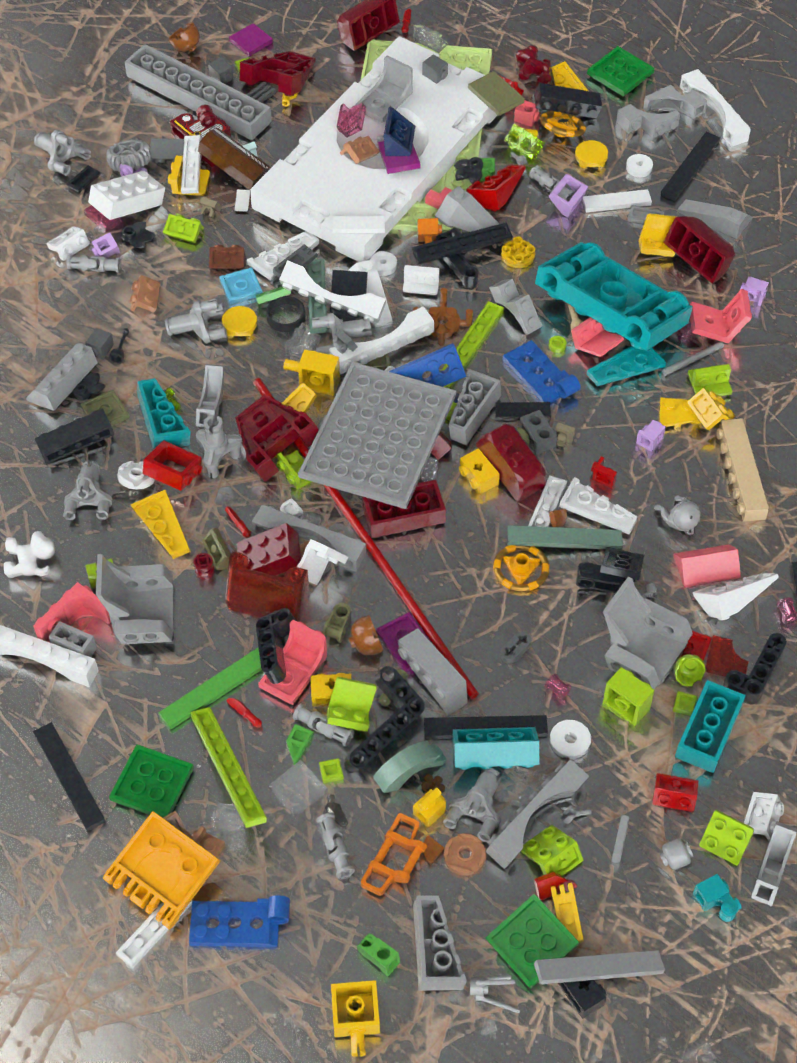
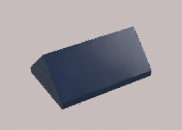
(398, 134)

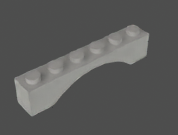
(355, 549)
(564, 784)

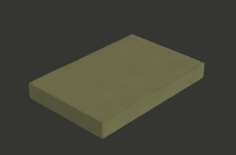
(496, 93)

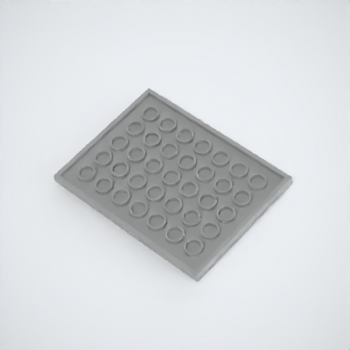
(377, 435)

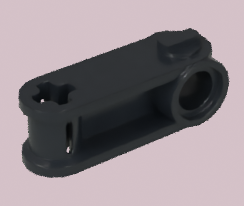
(591, 578)

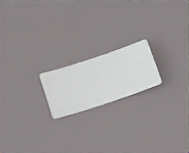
(242, 200)

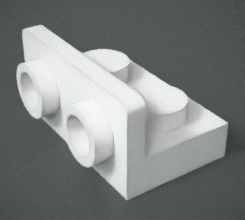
(69, 242)
(421, 280)
(764, 813)

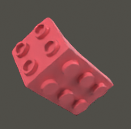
(74, 604)
(303, 657)

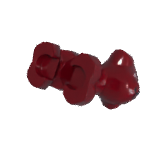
(530, 65)

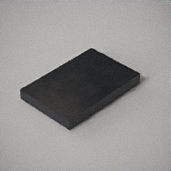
(348, 284)
(622, 563)

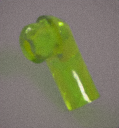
(169, 393)

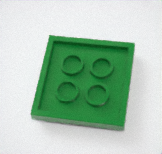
(620, 71)
(151, 781)
(529, 936)

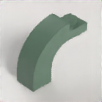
(407, 763)

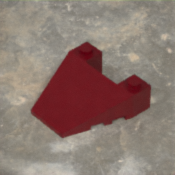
(285, 69)
(270, 428)

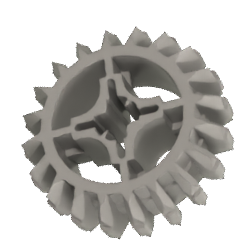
(129, 152)

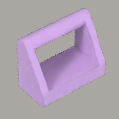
(564, 206)

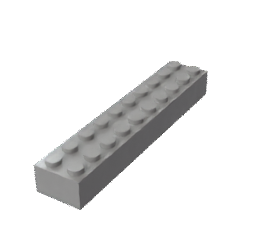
(195, 89)

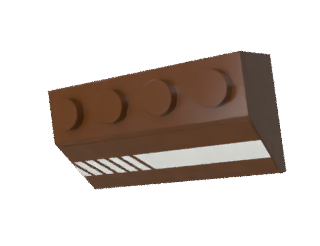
(232, 158)

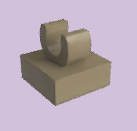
(211, 205)
(565, 434)

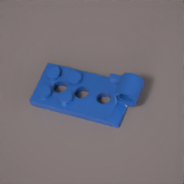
(432, 362)
(563, 383)
(269, 911)

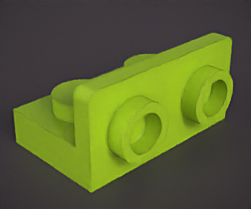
(182, 228)
(290, 466)

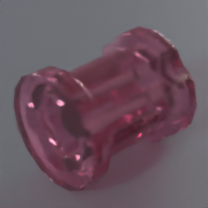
(787, 609)
(558, 686)

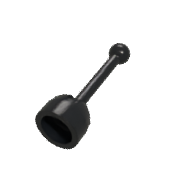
(117, 355)

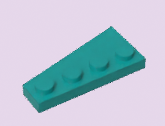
(625, 365)

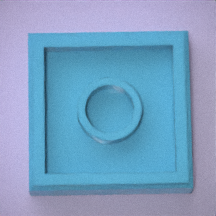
(240, 285)

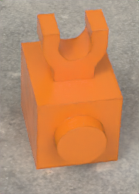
(428, 229)

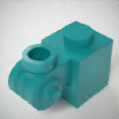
(714, 893)

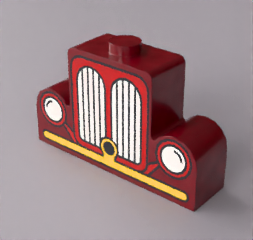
(185, 125)

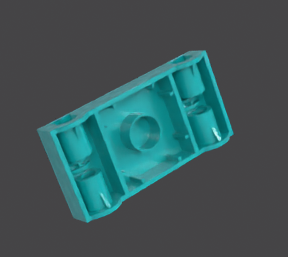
(614, 295)

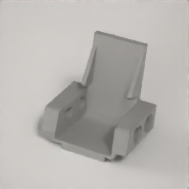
(137, 601)
(644, 635)

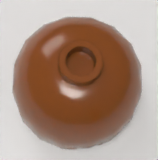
(185, 38)
(365, 637)

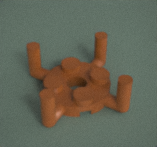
(449, 315)

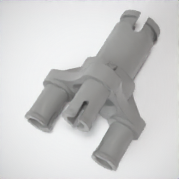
(60, 149)
(198, 321)
(352, 328)
(216, 444)
(87, 493)
(478, 805)

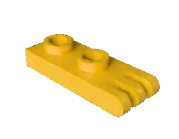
(567, 910)

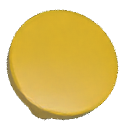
(591, 154)
(518, 253)
(239, 321)

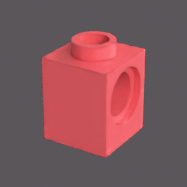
(526, 113)

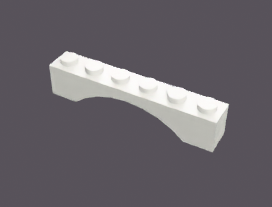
(734, 128)
(365, 305)
(415, 326)
(69, 663)

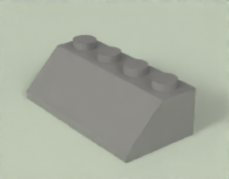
(63, 377)

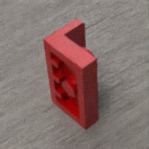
(675, 792)

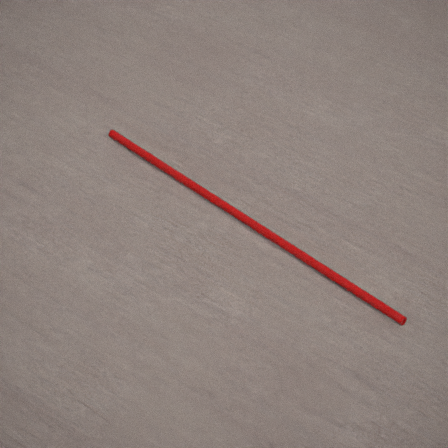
(383, 564)

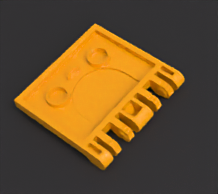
(163, 866)

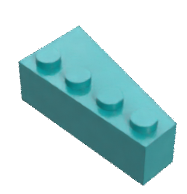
(160, 416)

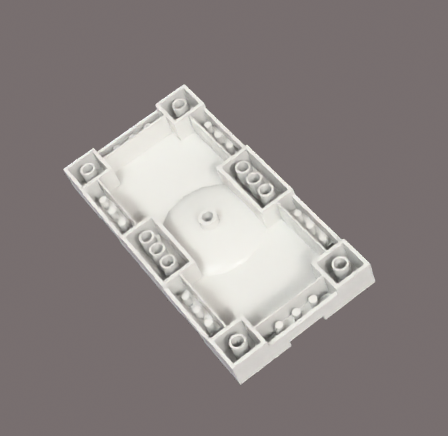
(322, 184)

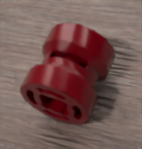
(206, 116)
(203, 566)

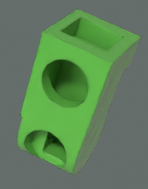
(379, 953)

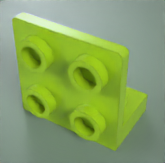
(351, 704)
(553, 851)

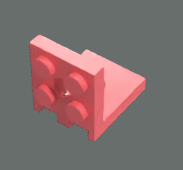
(723, 323)

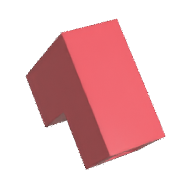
(435, 199)

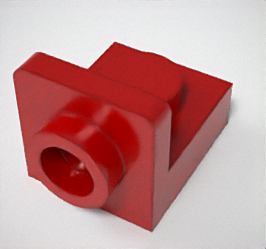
(603, 474)

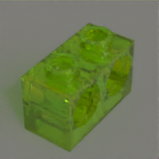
(524, 141)

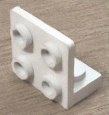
(316, 559)

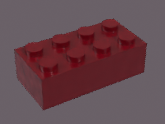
(423, 510)

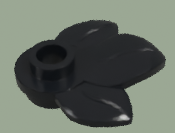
(468, 170)
(137, 235)
(88, 386)

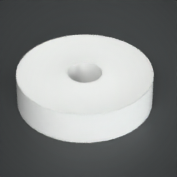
(639, 165)
(385, 263)

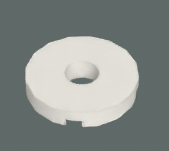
(127, 479)
(574, 729)

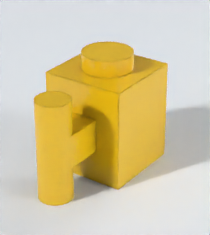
(430, 807)

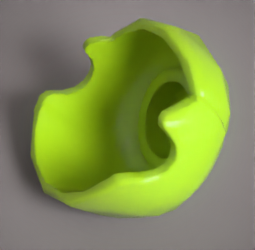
(689, 670)

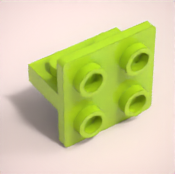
(711, 378)
(726, 837)

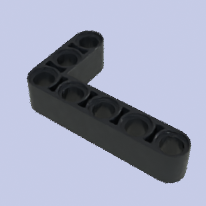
(390, 724)

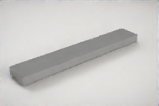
(599, 967)

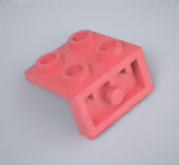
(593, 339)

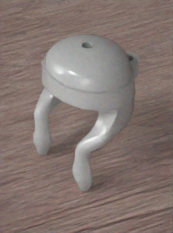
(683, 515)

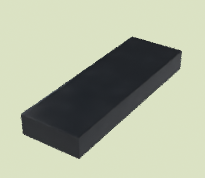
(514, 410)

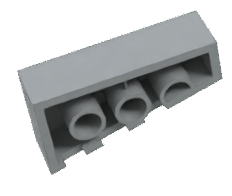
(473, 405)
(434, 671)
(435, 953)

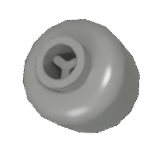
(676, 854)

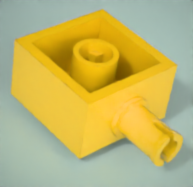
(317, 371)
(359, 1022)

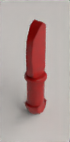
(406, 21)
(239, 523)
(243, 710)

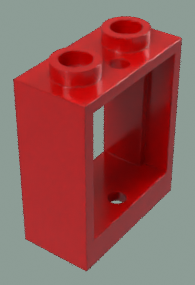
(179, 480)

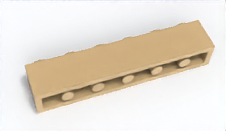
(742, 470)

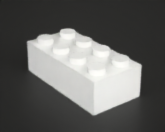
(126, 195)

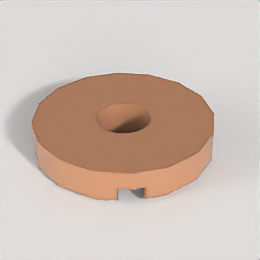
(461, 865)

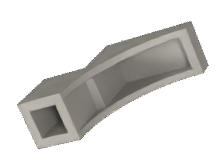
(669, 98)
(654, 124)
(519, 305)
(211, 394)
(774, 863)

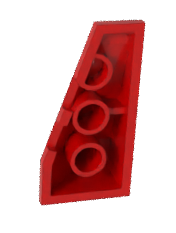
(497, 188)

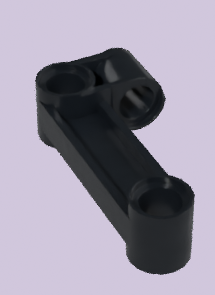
(459, 264)

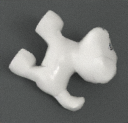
(40, 547)

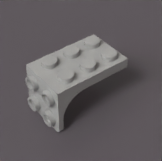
(390, 90)

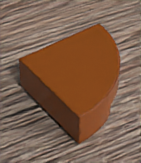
(558, 517)
(433, 850)

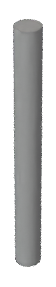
(692, 358)

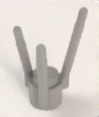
(480, 986)

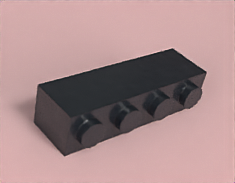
(568, 100)
(74, 436)

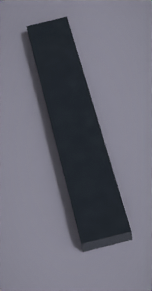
(690, 166)
(462, 243)
(443, 726)
(69, 777)

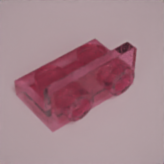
(351, 120)
(100, 220)

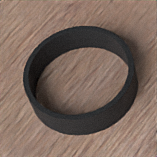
(282, 301)

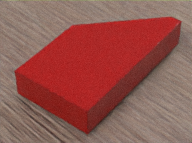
(544, 883)

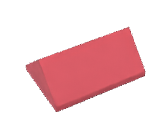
(708, 565)

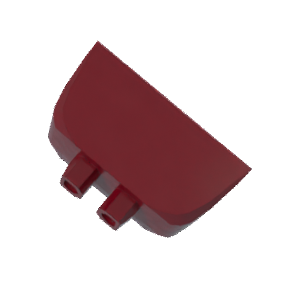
(367, 21)
(700, 247)
(514, 461)

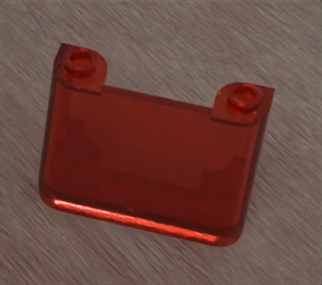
(263, 593)

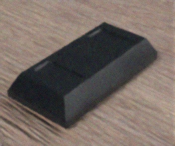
(83, 179)

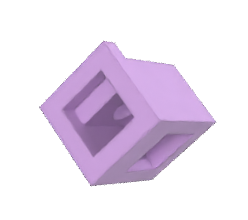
(103, 242)
(756, 289)
(651, 435)

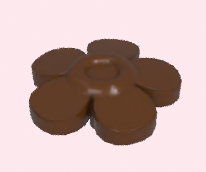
(431, 783)

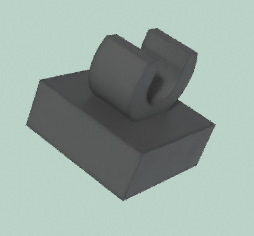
(344, 342)

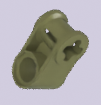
(336, 625)

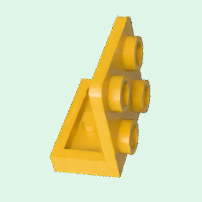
(175, 178)
(653, 235)

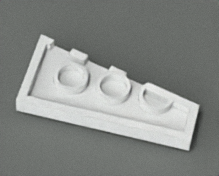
(268, 260)
(585, 502)

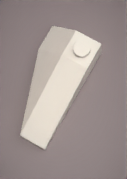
(374, 287)
(730, 599)

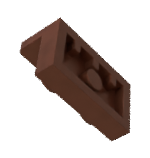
(226, 257)

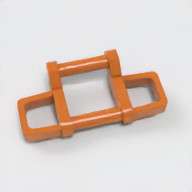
(399, 876)

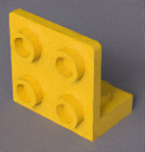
(710, 408)

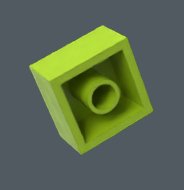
(628, 696)

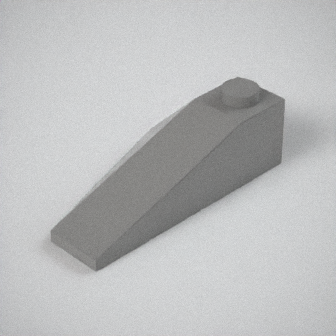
(463, 212)
(721, 218)

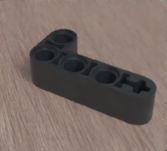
(269, 634)
(762, 667)

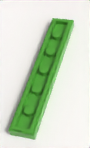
(211, 689)

